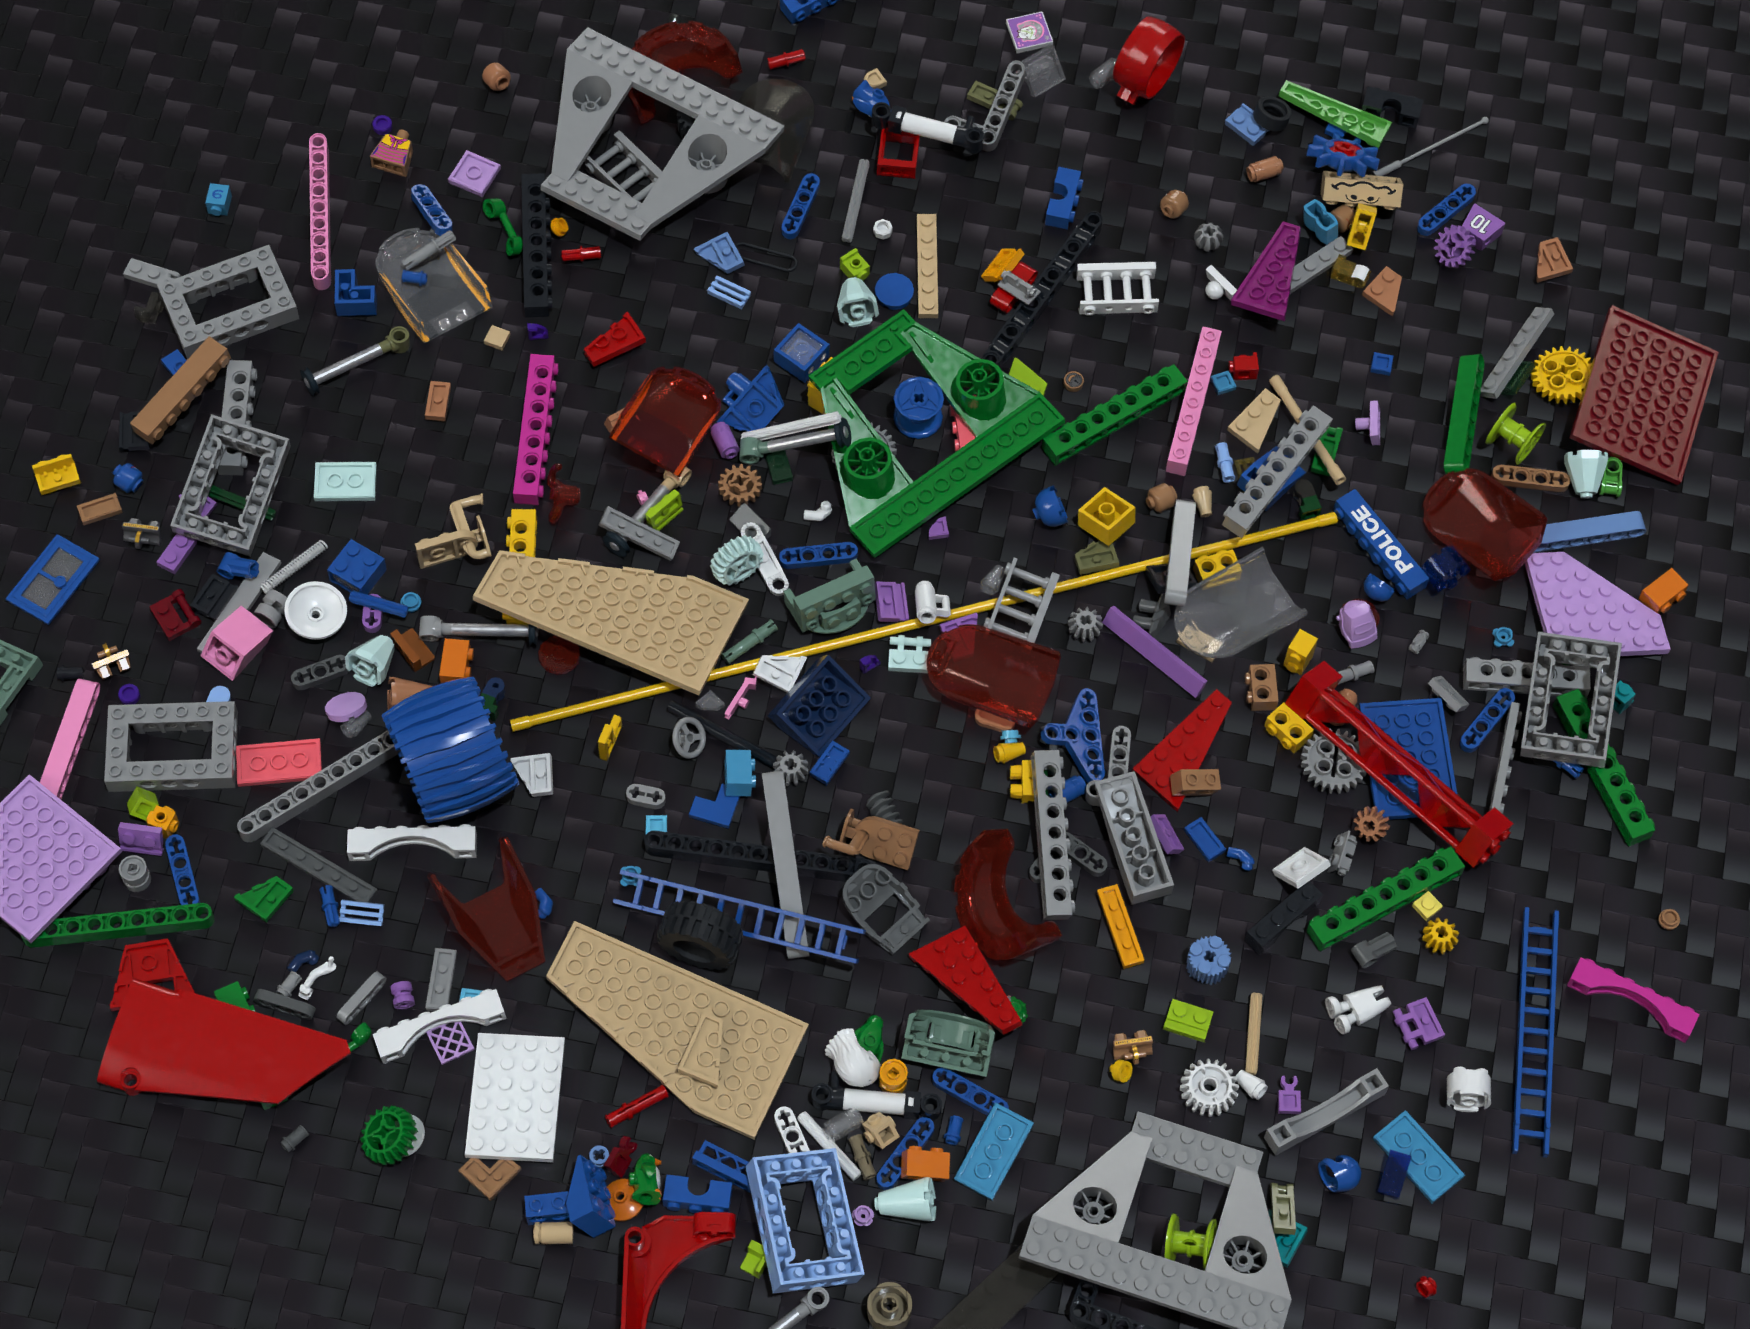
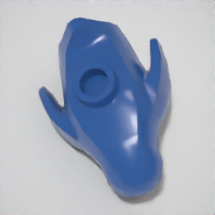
(866, 97)

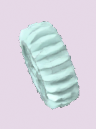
(736, 560)

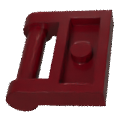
(169, 618)

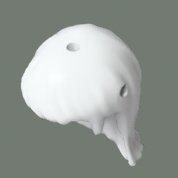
(852, 1061)

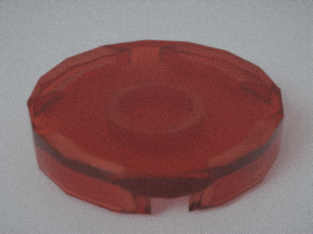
(558, 655)

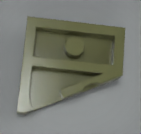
(1096, 558)

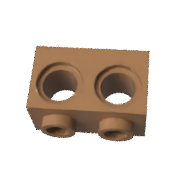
(1264, 687)
(1195, 782)

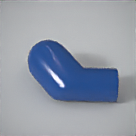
(1243, 855)
(545, 905)

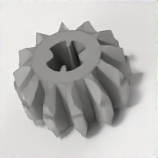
(1085, 624)
(798, 764)

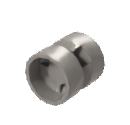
(271, 608)
(134, 873)

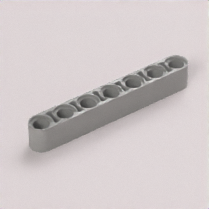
(1180, 553)

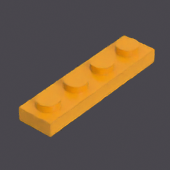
(1120, 926)

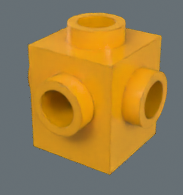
(165, 818)

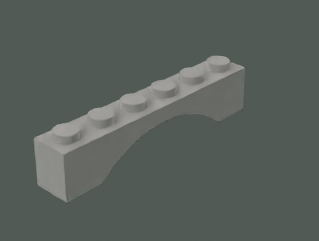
(1302, 1126)

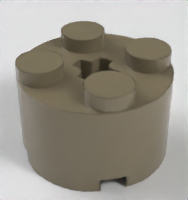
(901, 1304)

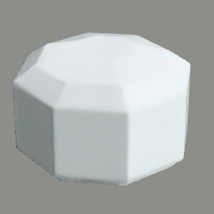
(882, 229)

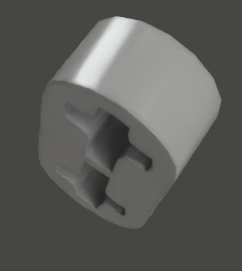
(645, 796)

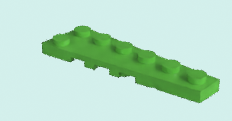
(1346, 117)

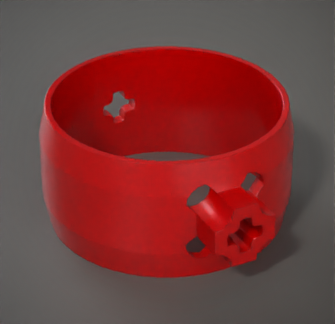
(1147, 59)

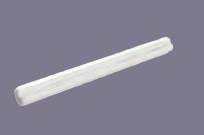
(794, 426)

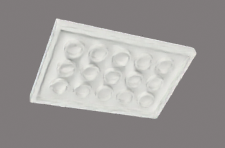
(515, 1097)

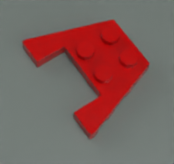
(151, 963)

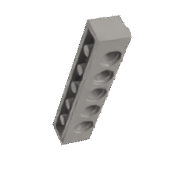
(237, 372)
(1475, 680)

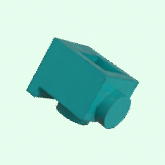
(1624, 695)

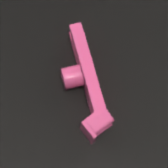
(739, 700)

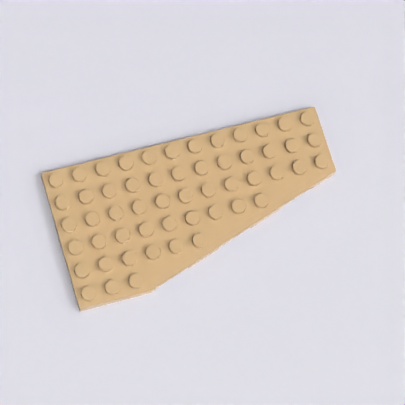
(654, 1012)

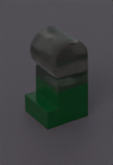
(1307, 499)

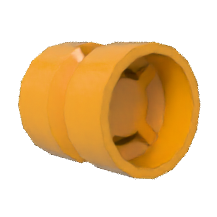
(893, 1076)

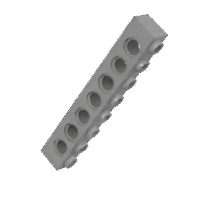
(1239, 522)
(1052, 908)

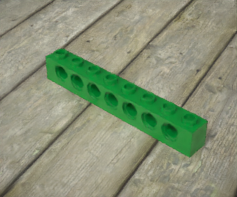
(1110, 423)
(1631, 831)
(1326, 937)

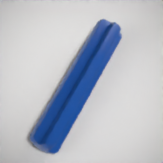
(378, 603)

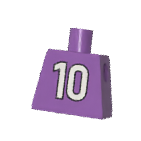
(1483, 226)

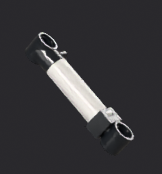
(899, 120)
(875, 1101)

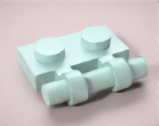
(908, 660)

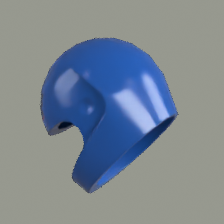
(1346, 1172)

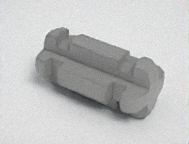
(1418, 641)

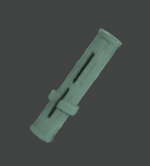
(756, 636)

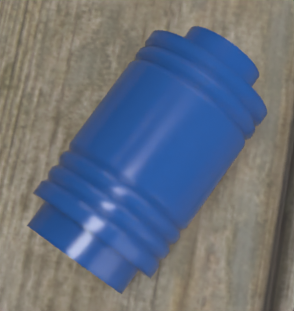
(1074, 787)

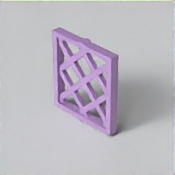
(456, 1054)

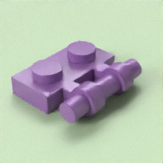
(1424, 1020)

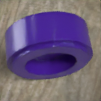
(382, 125)
(129, 694)

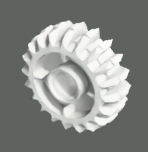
(1206, 1100)

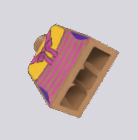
(393, 153)

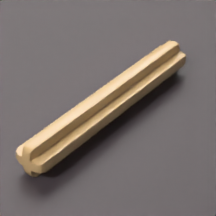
(1253, 1033)

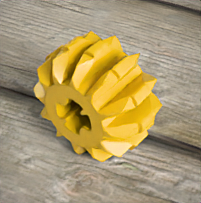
(1434, 929)

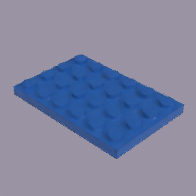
(1422, 732)

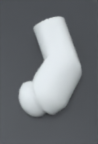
(820, 514)

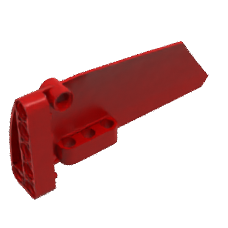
(210, 1048)

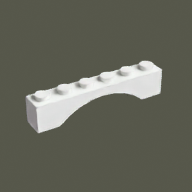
(368, 843)
(396, 1040)

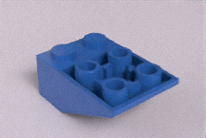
(1251, 473)
(590, 1199)

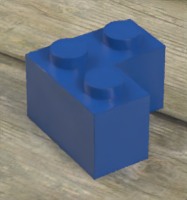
(350, 297)

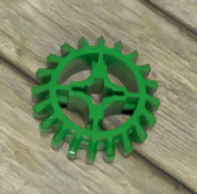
(394, 1139)

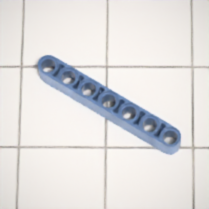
(1592, 530)

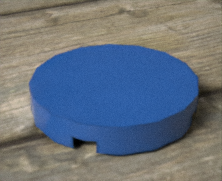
(894, 291)

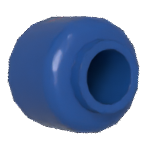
(127, 478)

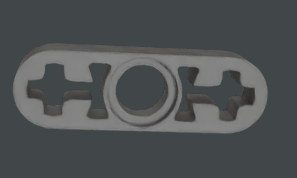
(361, 998)

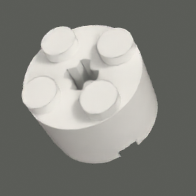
(1468, 1089)

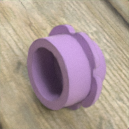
(858, 1220)

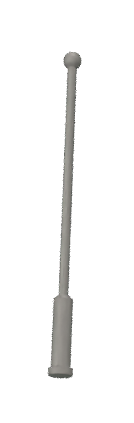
(1397, 164)

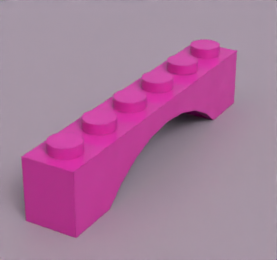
(1674, 1019)

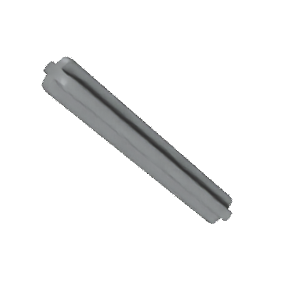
(855, 200)

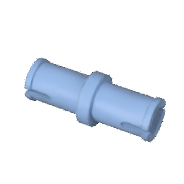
(1225, 462)

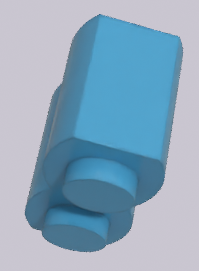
(1320, 221)

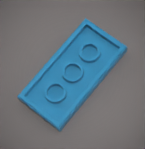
(994, 1151)
(1430, 1166)

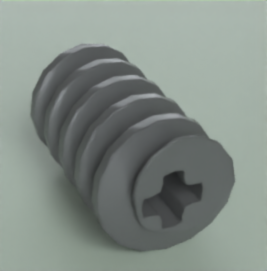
(879, 807)

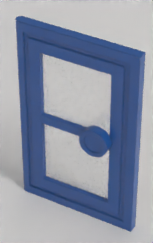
(52, 579)

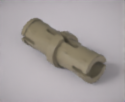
(862, 1157)

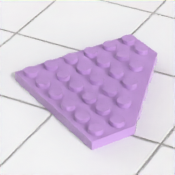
(1585, 605)
(45, 857)

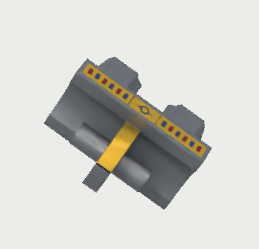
(140, 533)

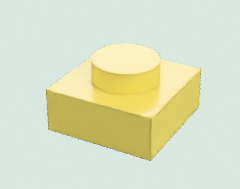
(1427, 906)

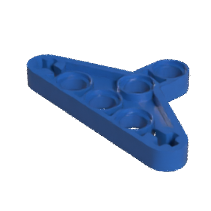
(1080, 745)

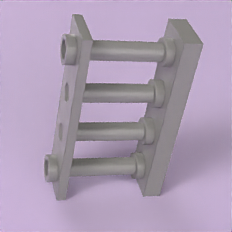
(633, 156)
(1040, 602)

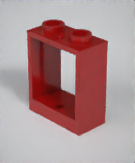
(894, 167)

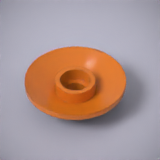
(627, 1207)

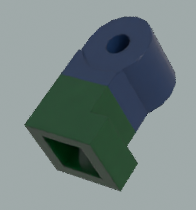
(493, 693)

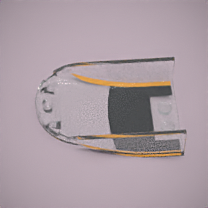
(452, 287)

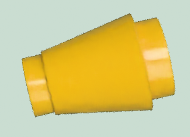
(1008, 751)

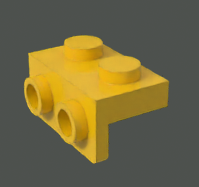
(56, 474)

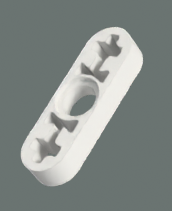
(791, 1121)

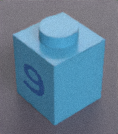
(218, 199)

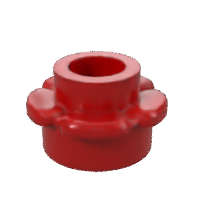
(1426, 1286)

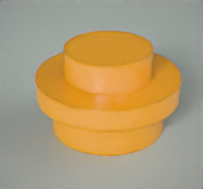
(559, 226)

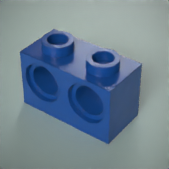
(546, 1207)

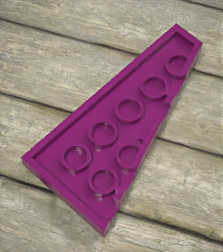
(1270, 279)

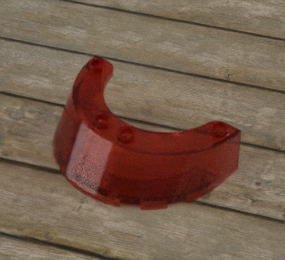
(682, 48)
(985, 902)

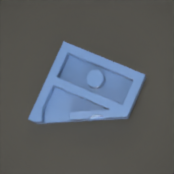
(721, 253)

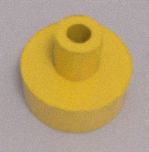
(1121, 1070)

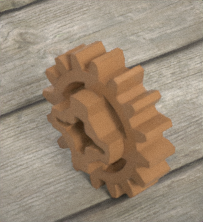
(740, 476)

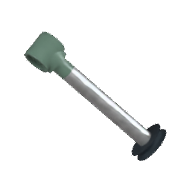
(752, 449)

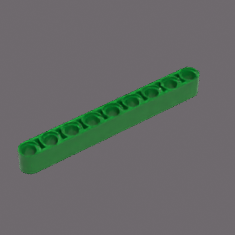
(127, 929)

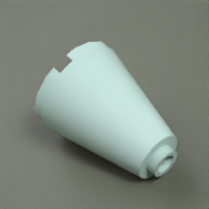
(909, 1200)

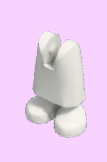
(1362, 1005)

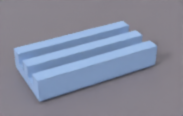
(730, 289)
(343, 911)

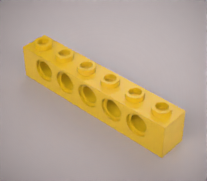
(527, 521)

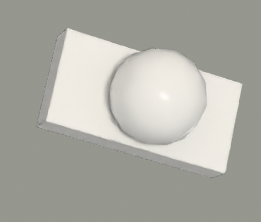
(1218, 285)

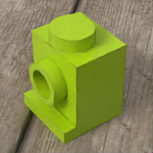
(854, 265)

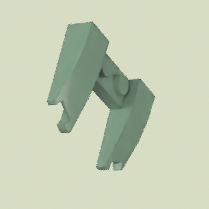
(20, 668)

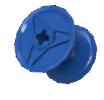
(918, 407)

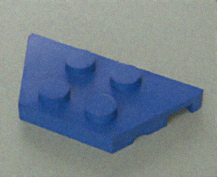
(755, 405)

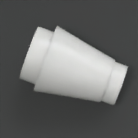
(1251, 1084)

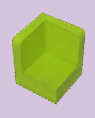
(141, 803)
(755, 1260)

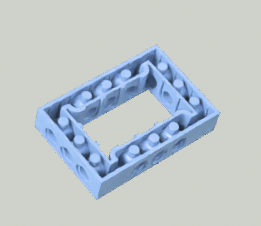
(823, 1169)

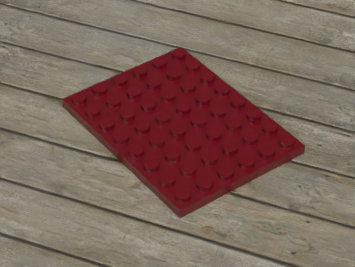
(1644, 395)

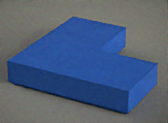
(717, 812)

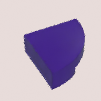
(537, 331)
(868, 663)

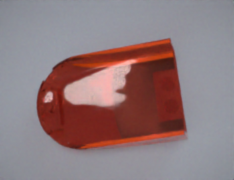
(668, 418)

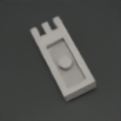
(148, 273)

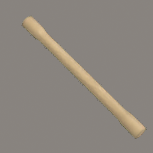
(1332, 468)

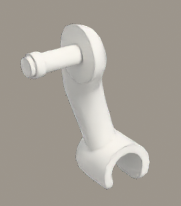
(326, 968)

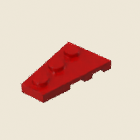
(618, 340)

